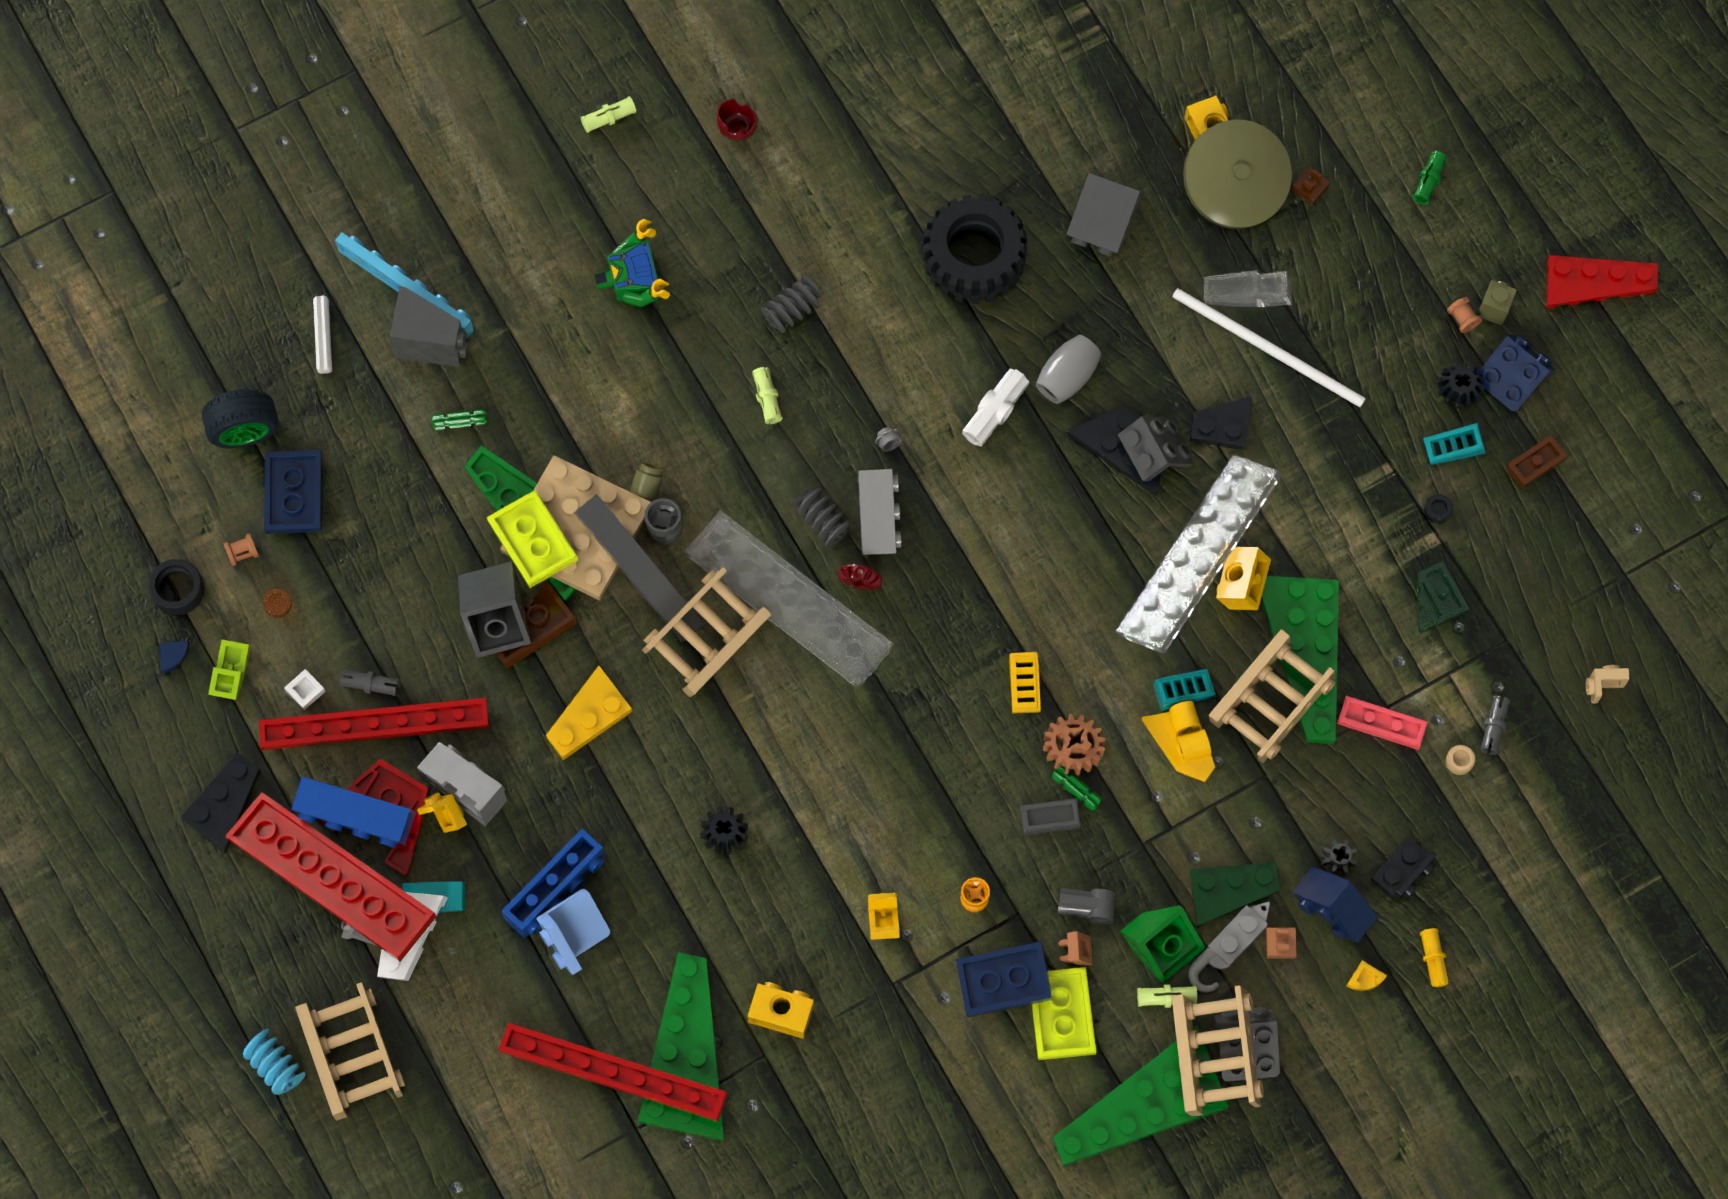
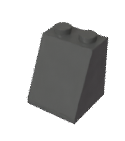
(1104, 214)
(426, 332)
(493, 609)

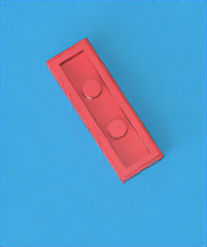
(1382, 722)

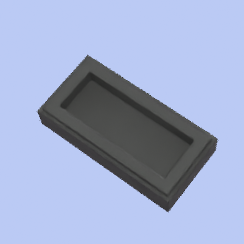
(1050, 816)

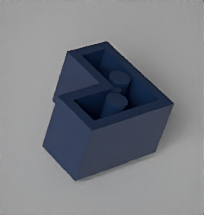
(1336, 903)

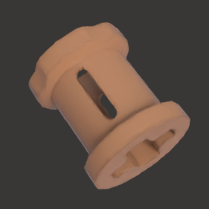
(1464, 315)
(241, 550)

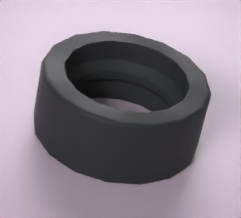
(170, 567)

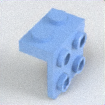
(572, 929)

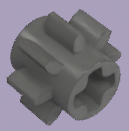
(1343, 849)

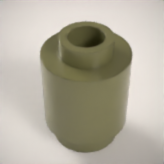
(647, 481)

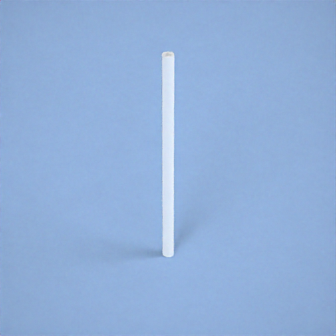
(1269, 347)

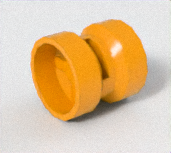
(977, 889)

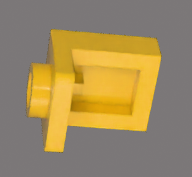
(446, 811)
(883, 916)

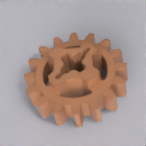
(1079, 754)

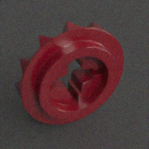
(860, 576)

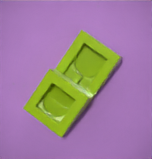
(230, 669)

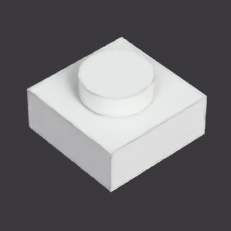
(304, 689)

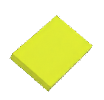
(532, 539)
(1065, 1023)

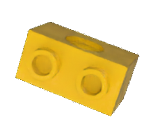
(1205, 114)
(1243, 578)
(793, 1022)

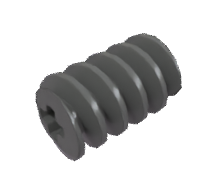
(791, 304)
(822, 516)

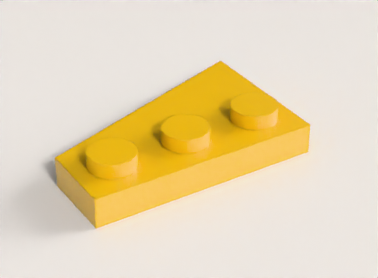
(588, 715)

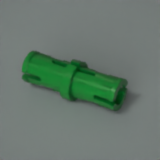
(1430, 177)

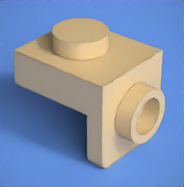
(1609, 677)

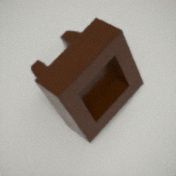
(1310, 185)

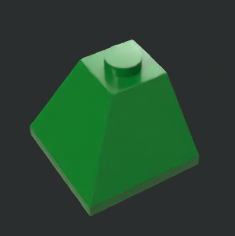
(1163, 940)

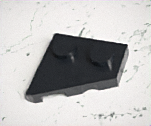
(1223, 424)

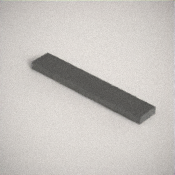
(635, 563)

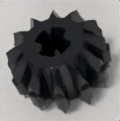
(1453, 378)
(722, 840)

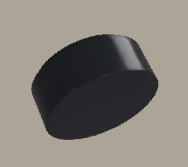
(1438, 509)

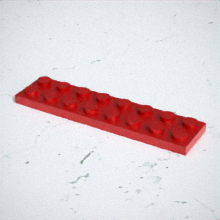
(331, 876)

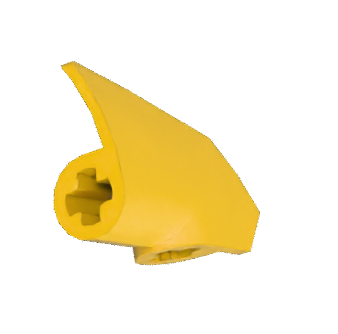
(1182, 740)

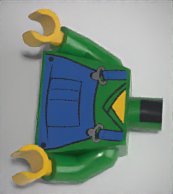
(633, 270)

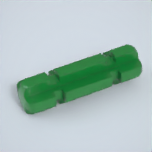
(459, 419)
(1077, 788)

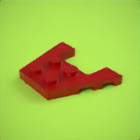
(395, 787)

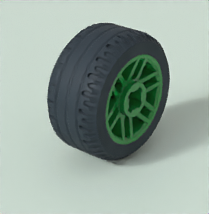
(240, 418)

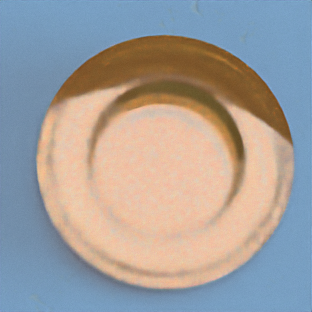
(277, 603)

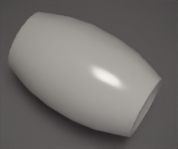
(1068, 369)

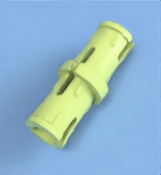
(608, 114)
(767, 395)
(1164, 995)

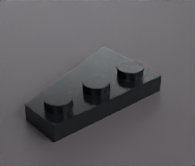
(223, 801)

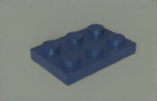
(293, 491)
(1004, 979)

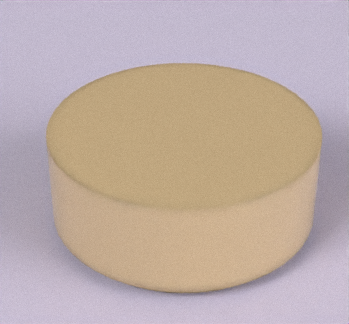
(1460, 759)

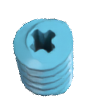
(271, 1064)

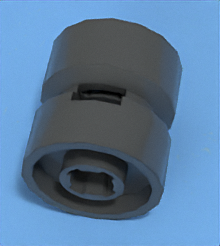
(663, 515)

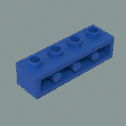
(353, 811)
(554, 883)

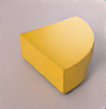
(1366, 977)

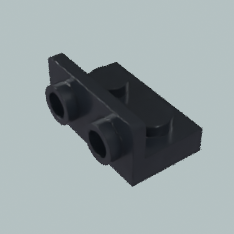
(1403, 869)

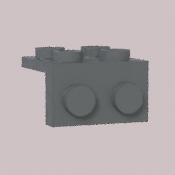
(1155, 445)
(1264, 1042)

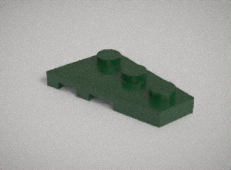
(1229, 888)

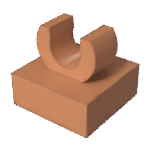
(1280, 943)
(1078, 949)

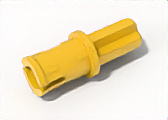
(1434, 957)

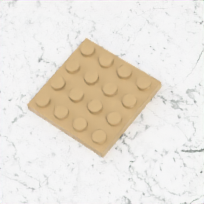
(564, 491)

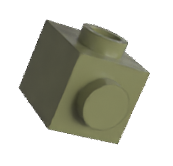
(1497, 302)

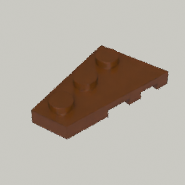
(546, 620)

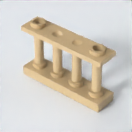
(714, 658)
(1261, 670)
(321, 1046)
(1193, 1068)

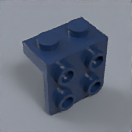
(1515, 371)

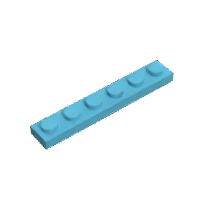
(395, 276)

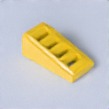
(1025, 658)

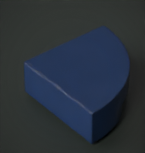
(172, 655)

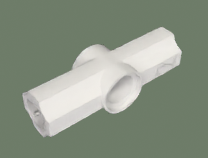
(995, 407)

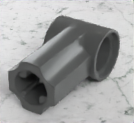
(1094, 905)

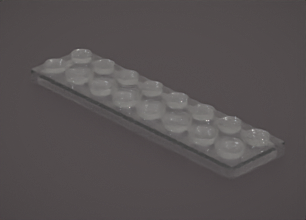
(1198, 554)
(792, 599)

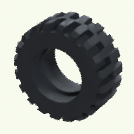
(981, 217)

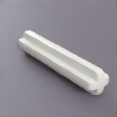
(322, 334)

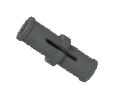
(369, 682)
(1495, 725)

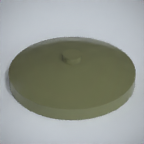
(1237, 174)

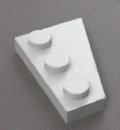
(393, 969)

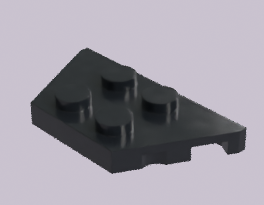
(1102, 439)

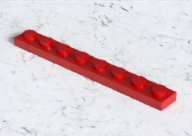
(373, 724)
(613, 1072)

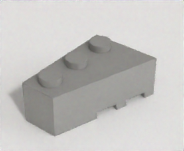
(878, 512)
(467, 782)

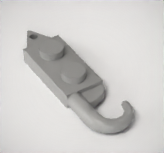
(1230, 943)

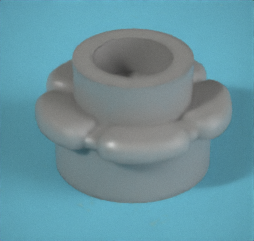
(888, 439)

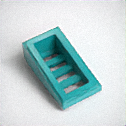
(1452, 435)
(1171, 681)

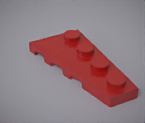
(1588, 279)

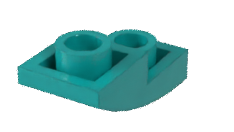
(453, 890)

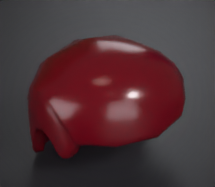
(736, 120)

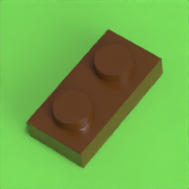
(1536, 461)

